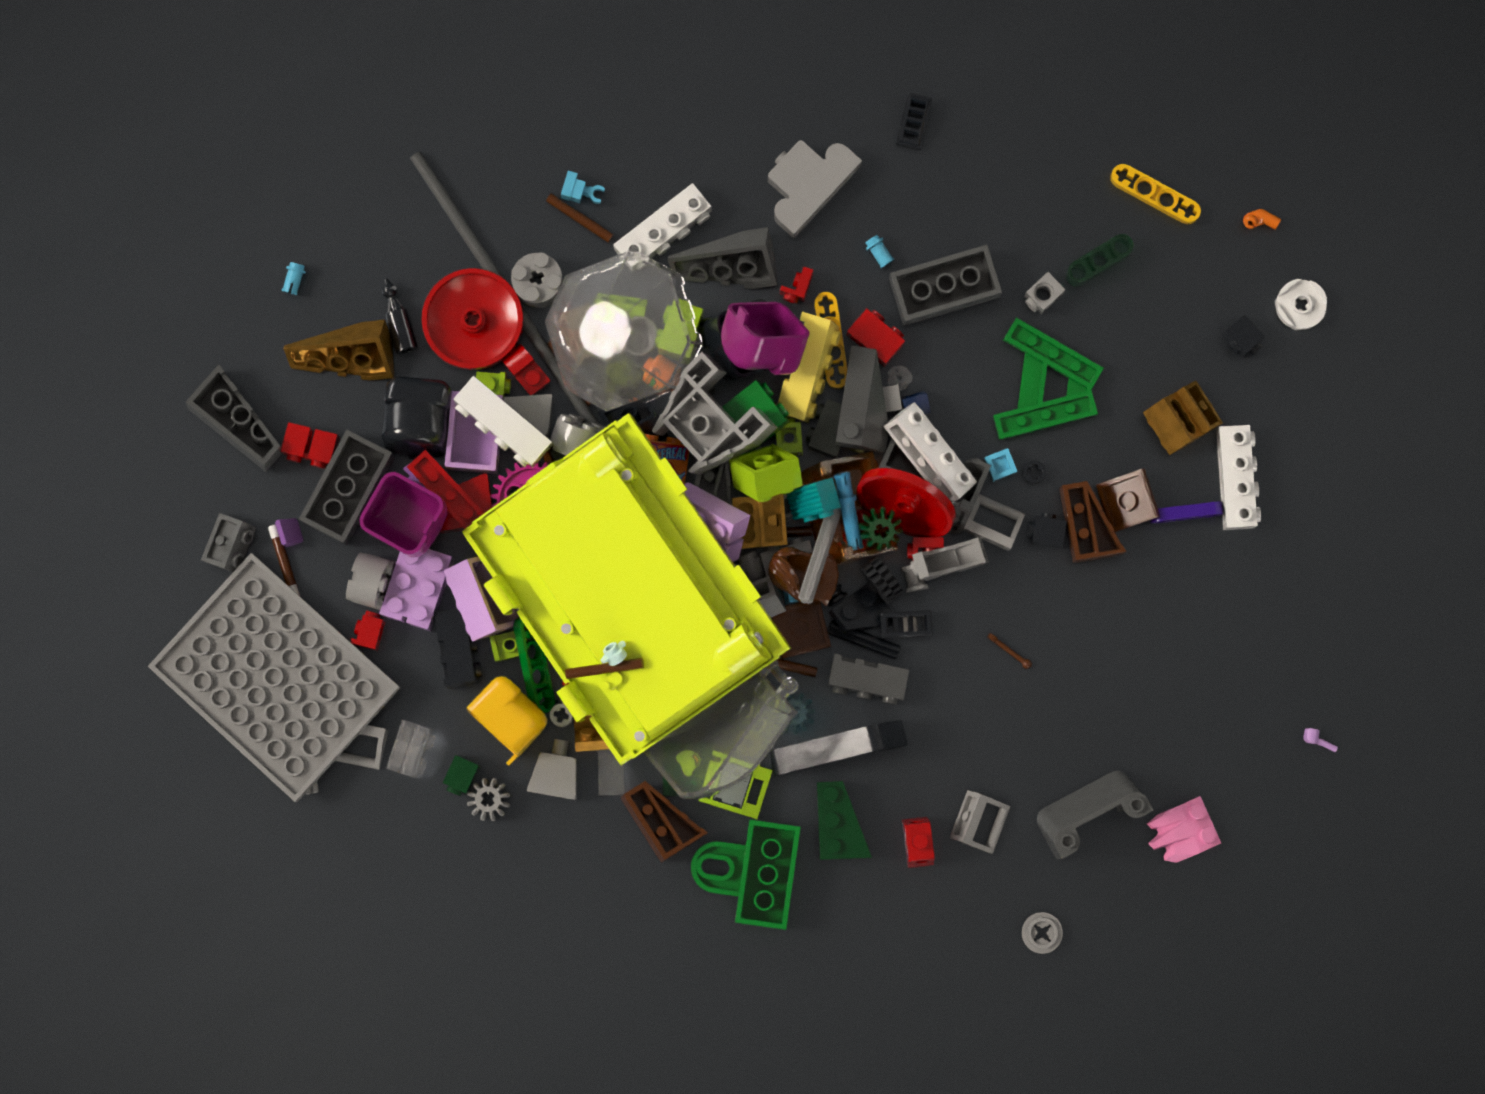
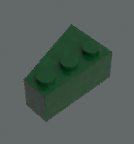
(837, 824)

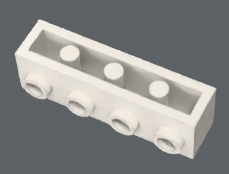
(667, 224)
(503, 422)
(929, 452)
(1237, 477)

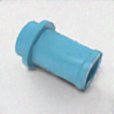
(879, 251)
(293, 276)

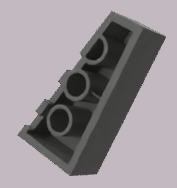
(228, 414)

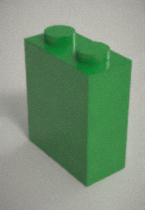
(758, 396)

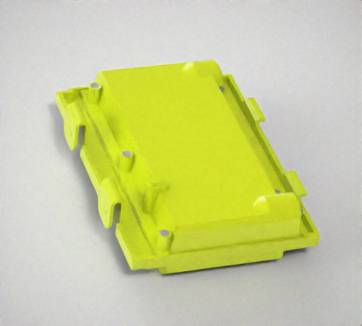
(619, 554)

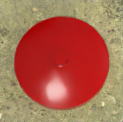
(472, 319)
(918, 503)

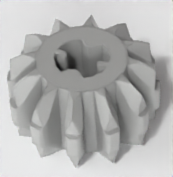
(497, 799)

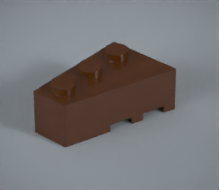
(1087, 526)
(660, 821)

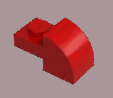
(526, 370)

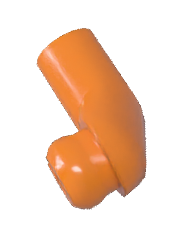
(1260, 217)

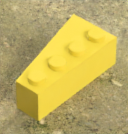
(805, 384)

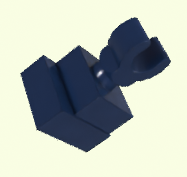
(919, 398)

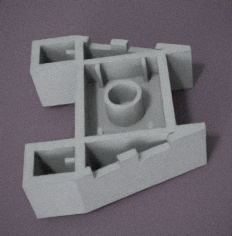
(704, 423)

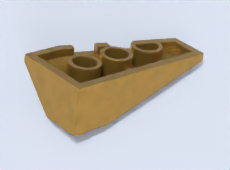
(356, 350)

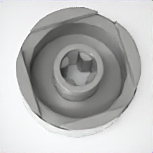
(529, 291)
(572, 432)
(369, 580)

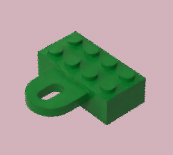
(758, 872)

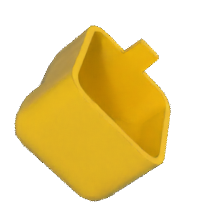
(508, 715)

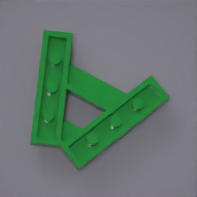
(1039, 353)

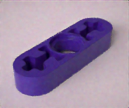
(1189, 512)

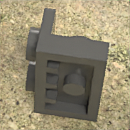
(228, 543)

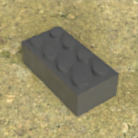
(945, 285)
(346, 487)

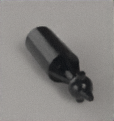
(398, 321)

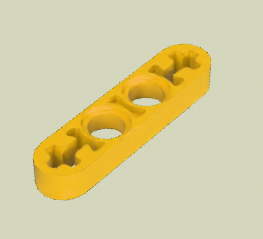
(1153, 197)
(833, 308)

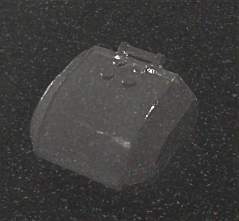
(727, 737)

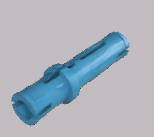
(848, 510)

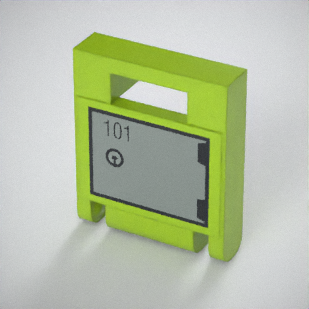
(736, 797)

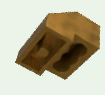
(1182, 417)
(766, 521)

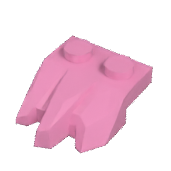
(1184, 831)

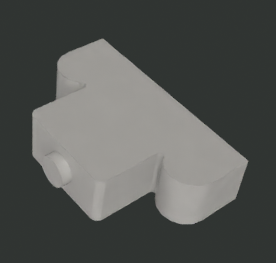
(809, 182)

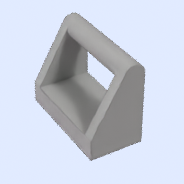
(988, 534)
(370, 731)
(969, 819)

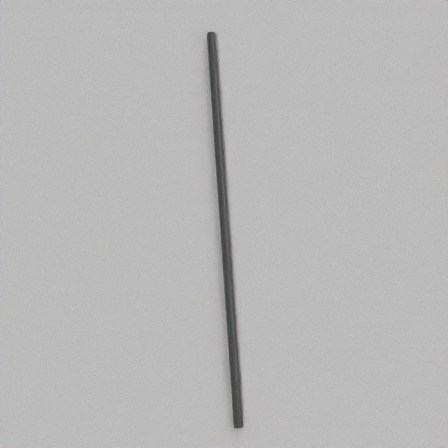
(487, 264)

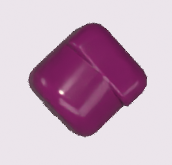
(763, 337)
(404, 515)

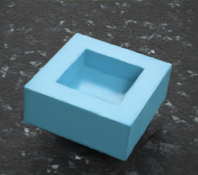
(1001, 464)

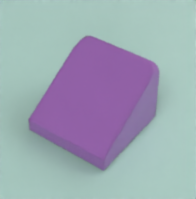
(289, 532)

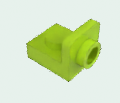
(495, 382)

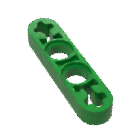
(529, 665)

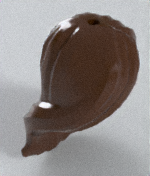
(789, 568)

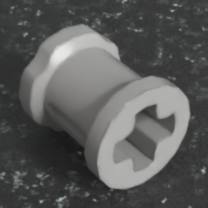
(913, 582)
(565, 722)

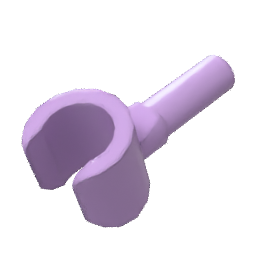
(1312, 736)

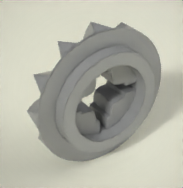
(1054, 933)

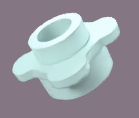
(614, 653)

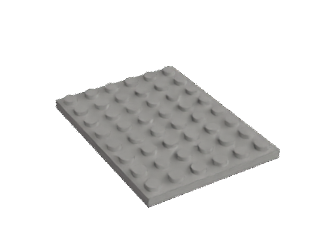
(274, 677)

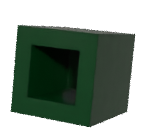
(460, 775)

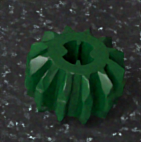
(874, 535)

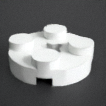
(1315, 306)

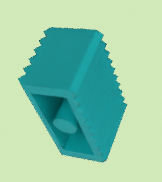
(814, 500)

